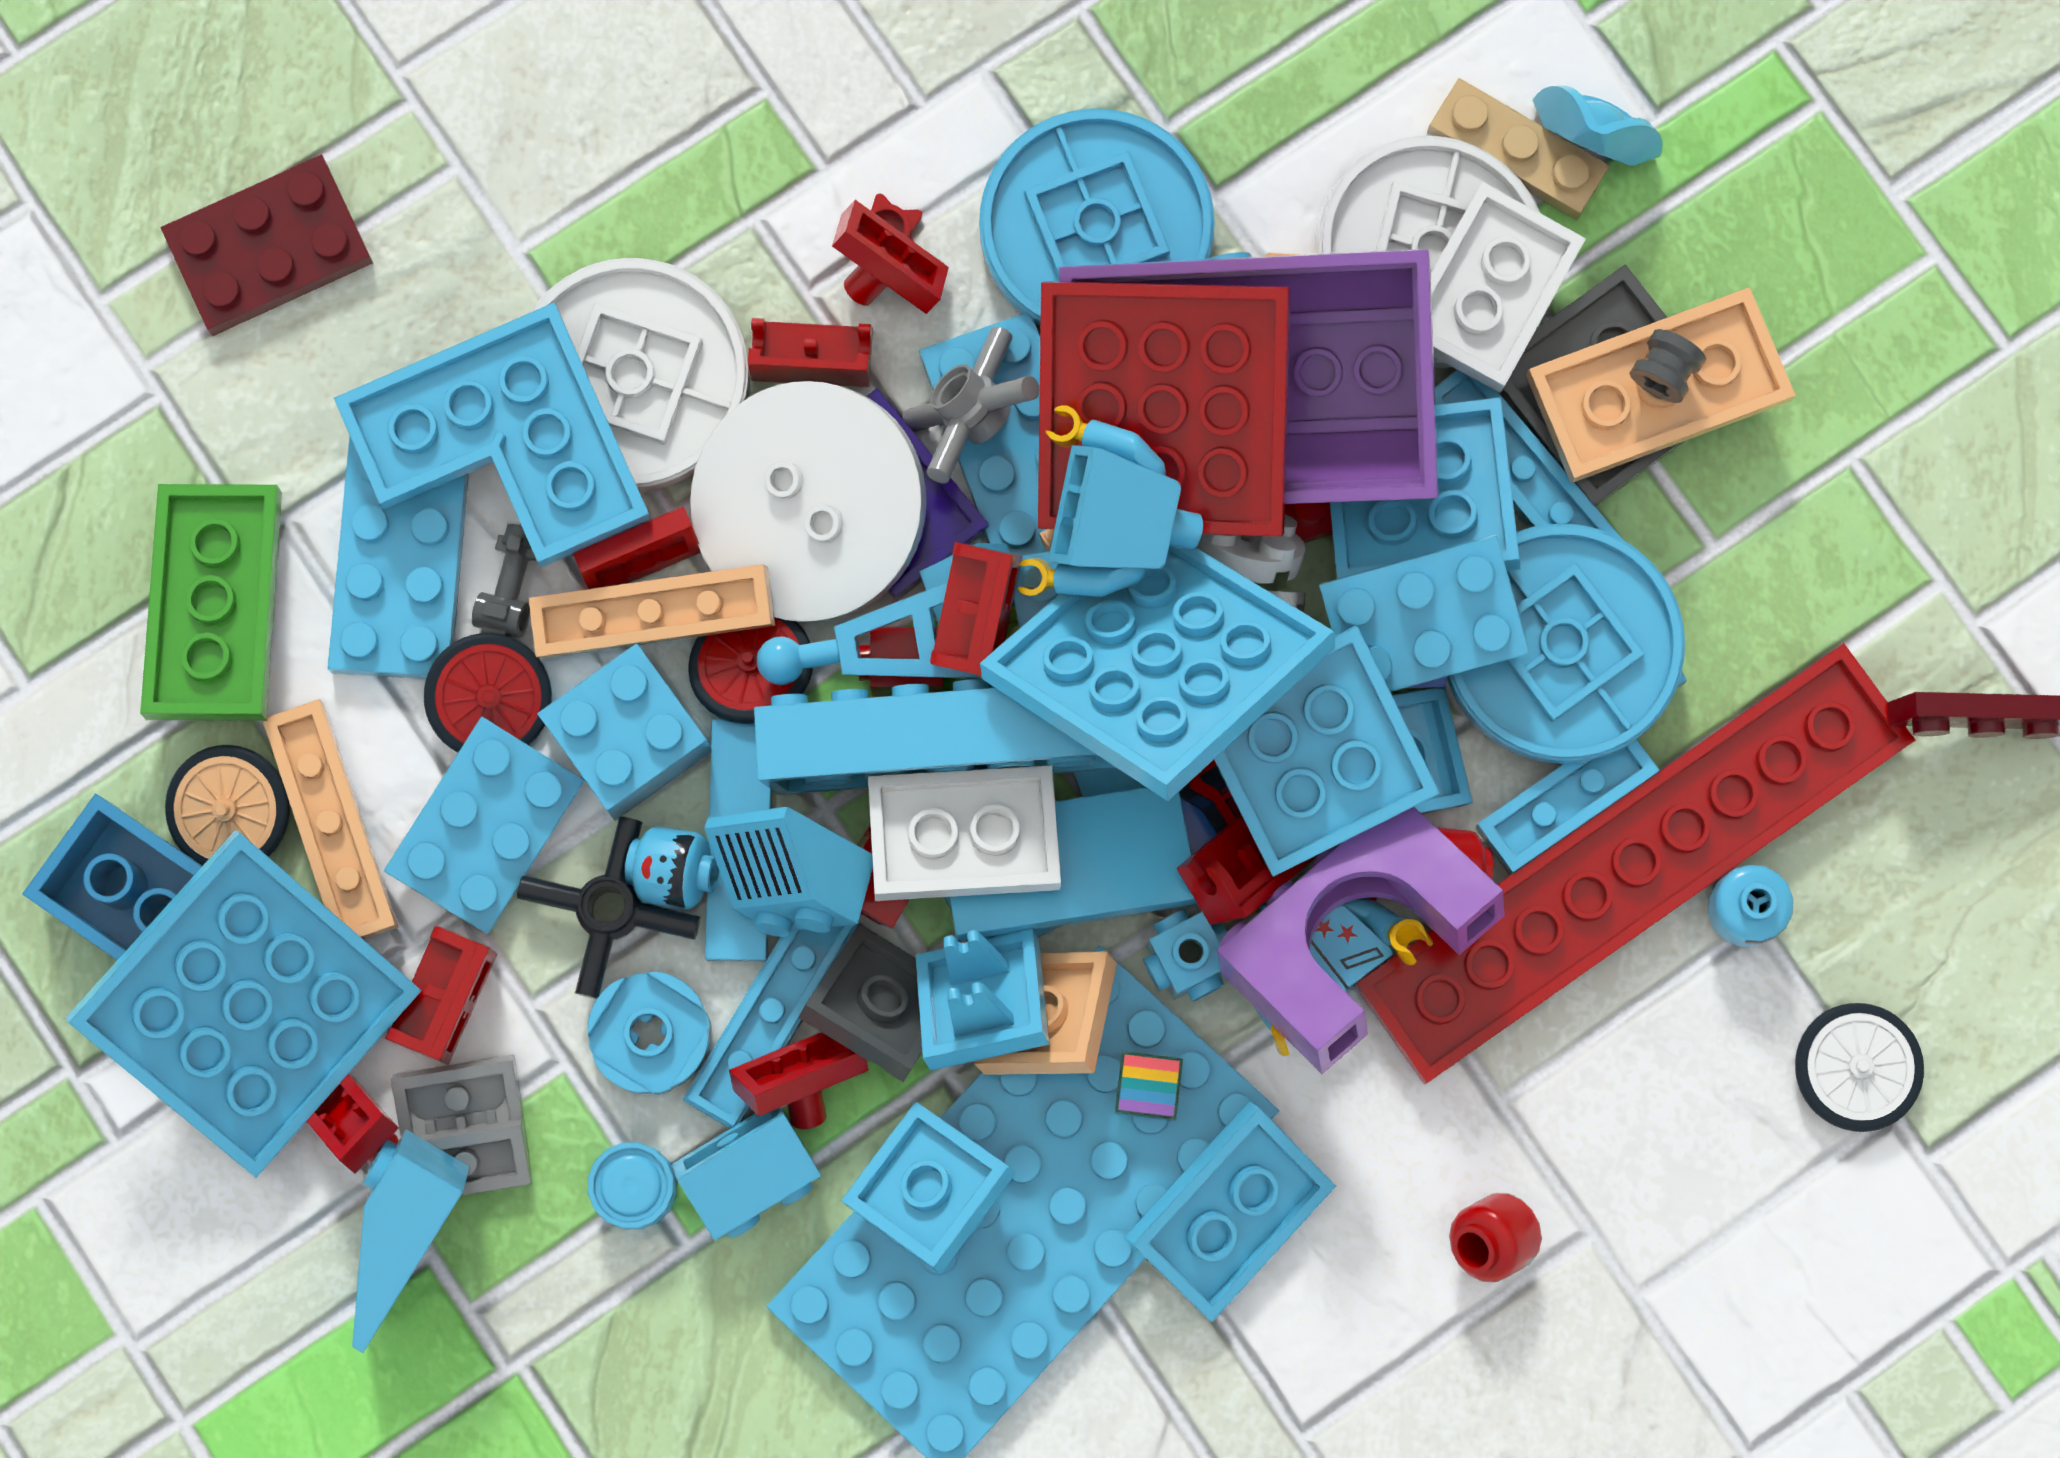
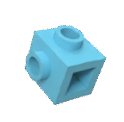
(1168, 968)

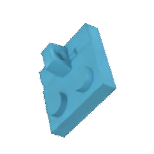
(928, 1187)

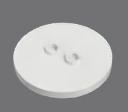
(1410, 197)
(657, 357)
(815, 492)

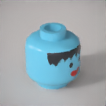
(671, 867)
(1762, 890)

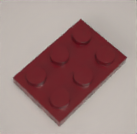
(266, 245)

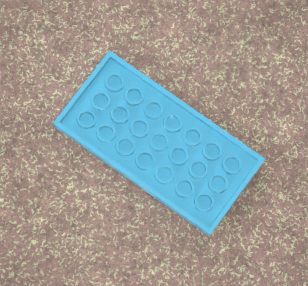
(964, 1344)

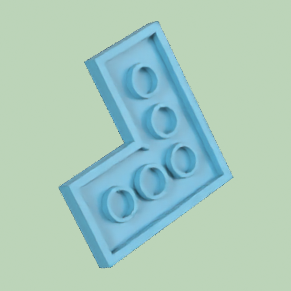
(507, 401)

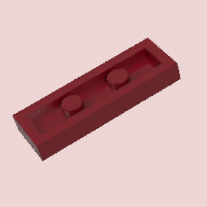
(1981, 713)

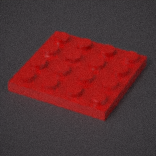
(1186, 372)

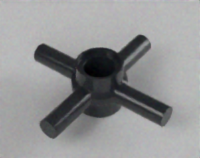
(602, 934)

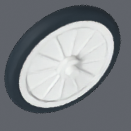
(1859, 1067)

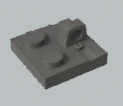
(871, 1003)

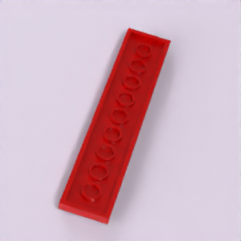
(1639, 861)

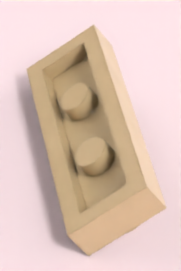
(1539, 158)

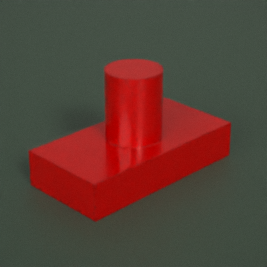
(886, 259)
(638, 551)
(796, 1078)
(352, 1124)

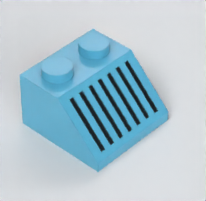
(789, 870)

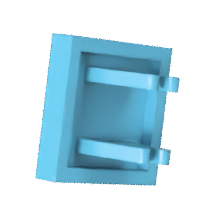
(981, 998)

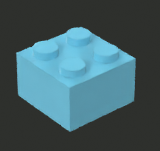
(625, 731)

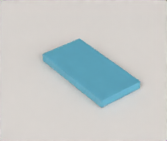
(1113, 862)

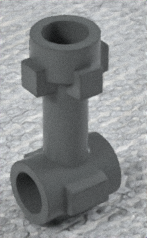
(503, 611)

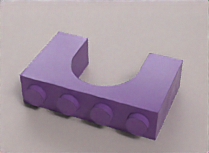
(1395, 861)

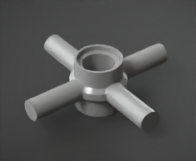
(970, 404)

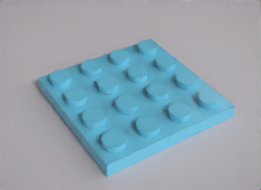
(1160, 667)
(243, 1004)

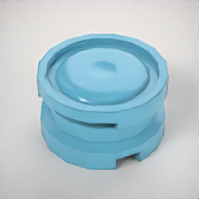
(632, 1186)

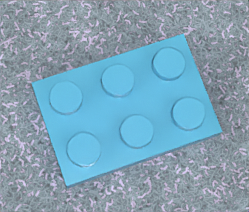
(1431, 613)
(484, 825)
(1230, 1211)

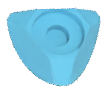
(1597, 125)

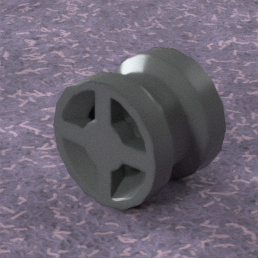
(1667, 366)

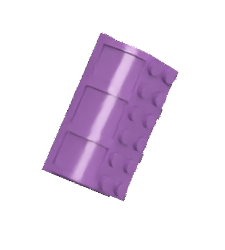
(1355, 367)

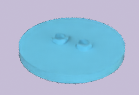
(1090, 194)
(1599, 647)

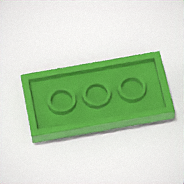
(211, 602)

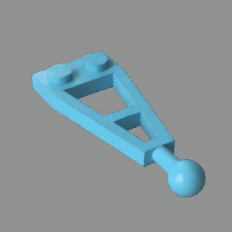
(783, 659)

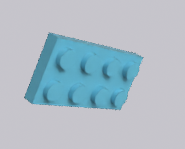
(396, 578)

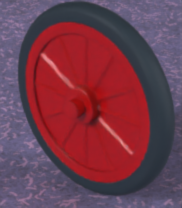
(727, 674)
(488, 679)

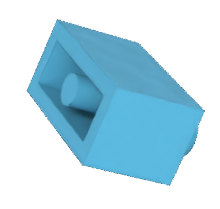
(746, 1173)

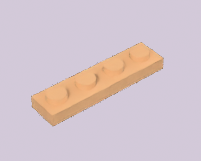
(651, 611)
(329, 819)

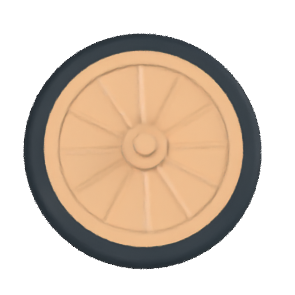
(222, 793)

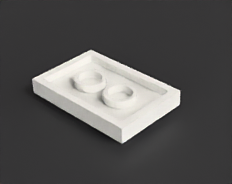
(1496, 284)
(964, 833)

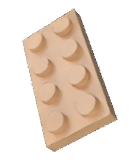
(1608, 419)

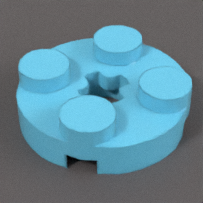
(614, 1040)

